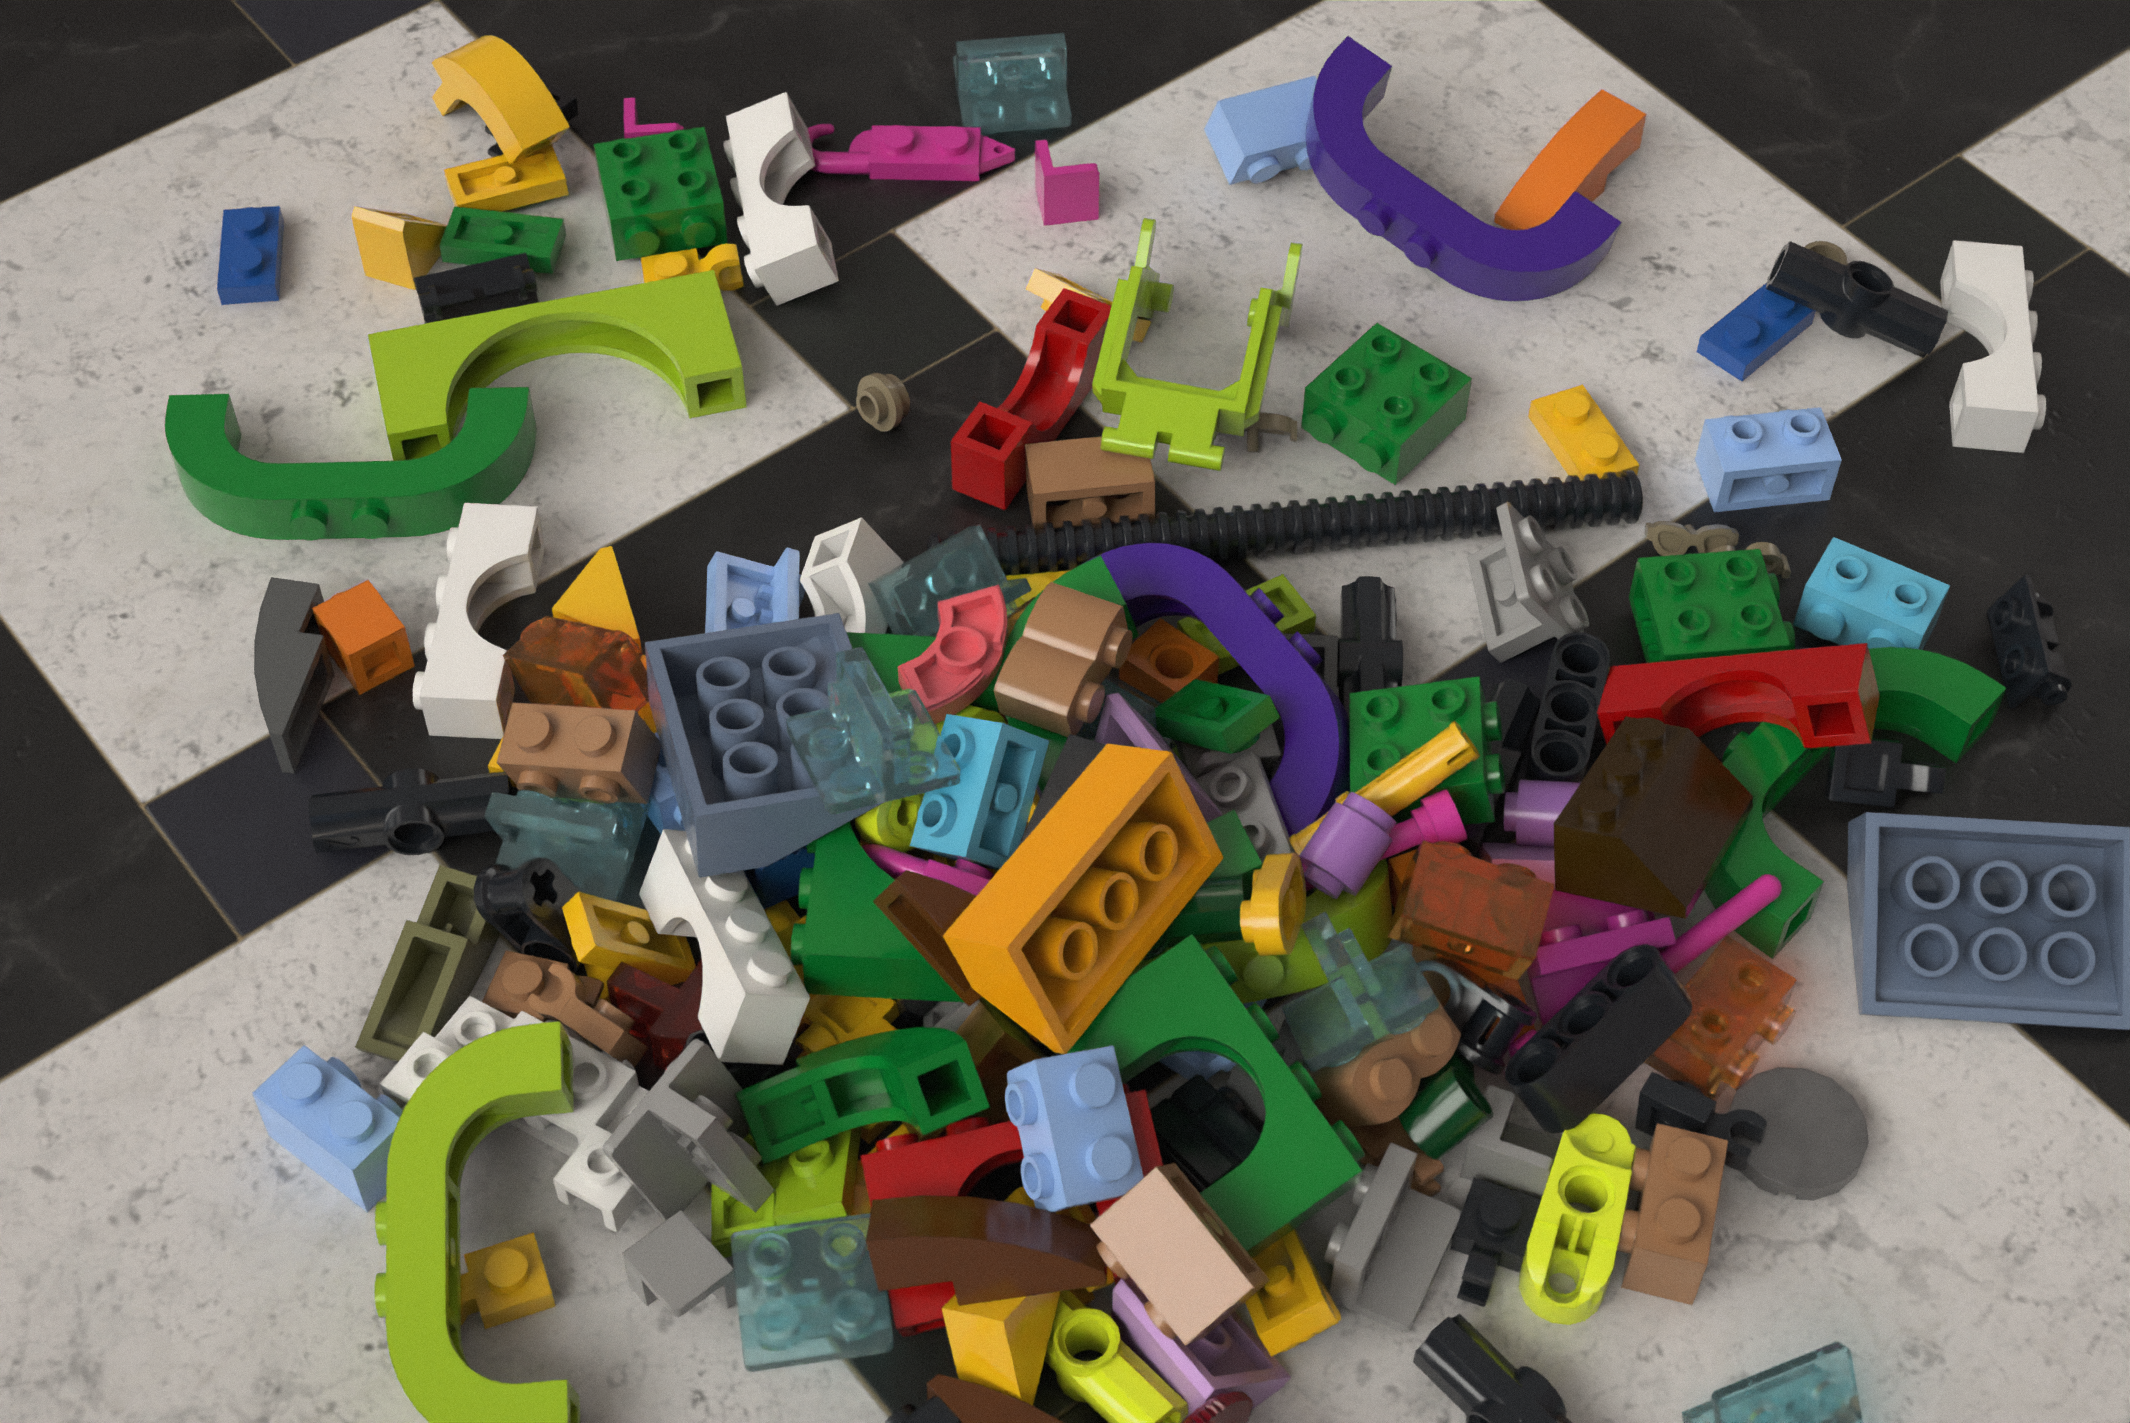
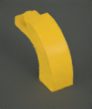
(504, 94)

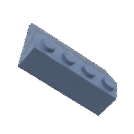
(726, 741)
(1990, 920)

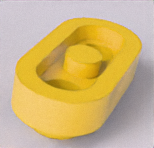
(1276, 905)

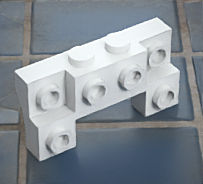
(602, 1096)

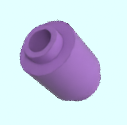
(1535, 809)
(1347, 846)

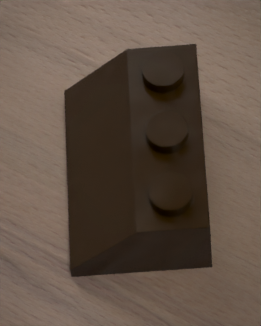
(1649, 820)

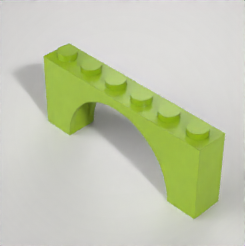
(664, 325)

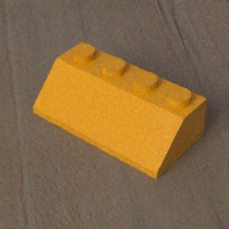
(1086, 894)

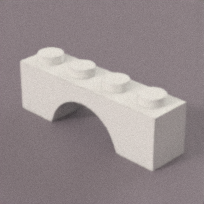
(786, 243)
(1997, 395)
(839, 575)
(466, 678)
(749, 983)

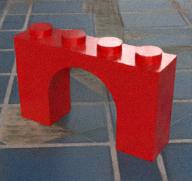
(953, 1168)

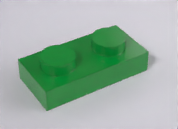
(489, 235)
(1215, 716)

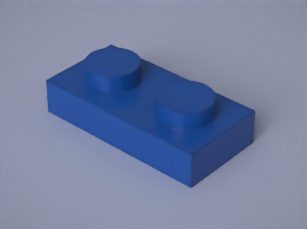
(250, 255)
(1754, 332)

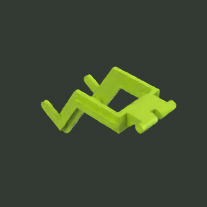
(1175, 412)

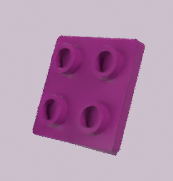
(1581, 940)

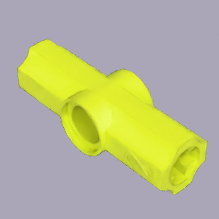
(1119, 1381)

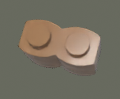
(1062, 660)
(1386, 1073)

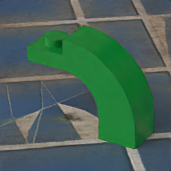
(888, 1076)

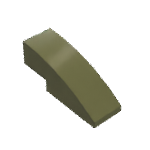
(430, 968)

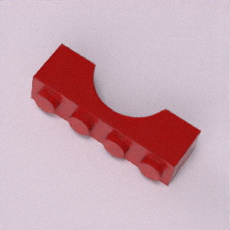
(1053, 384)
(1815, 692)

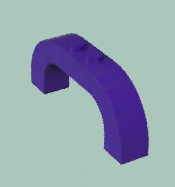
(1424, 221)
(1181, 582)

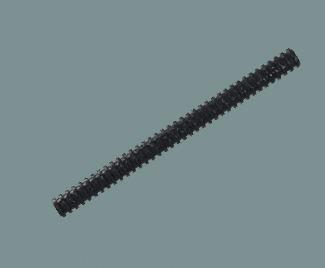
(1326, 523)

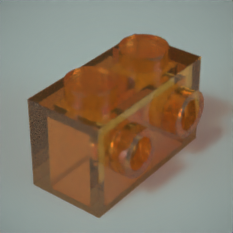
(578, 666)
(1471, 909)
(1735, 1008)

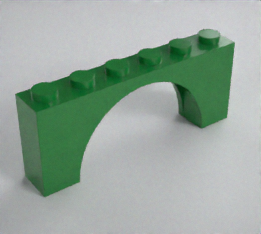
(846, 938)

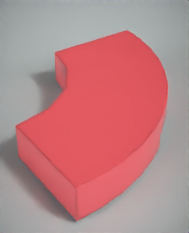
(963, 654)

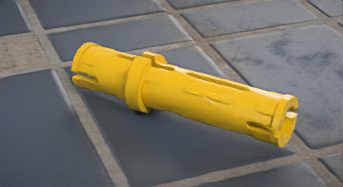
(1409, 777)

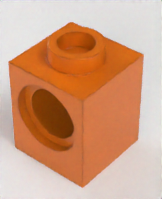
(364, 636)
(1167, 661)

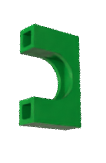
(1188, 1005)

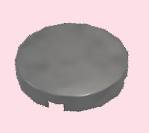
(1811, 1133)

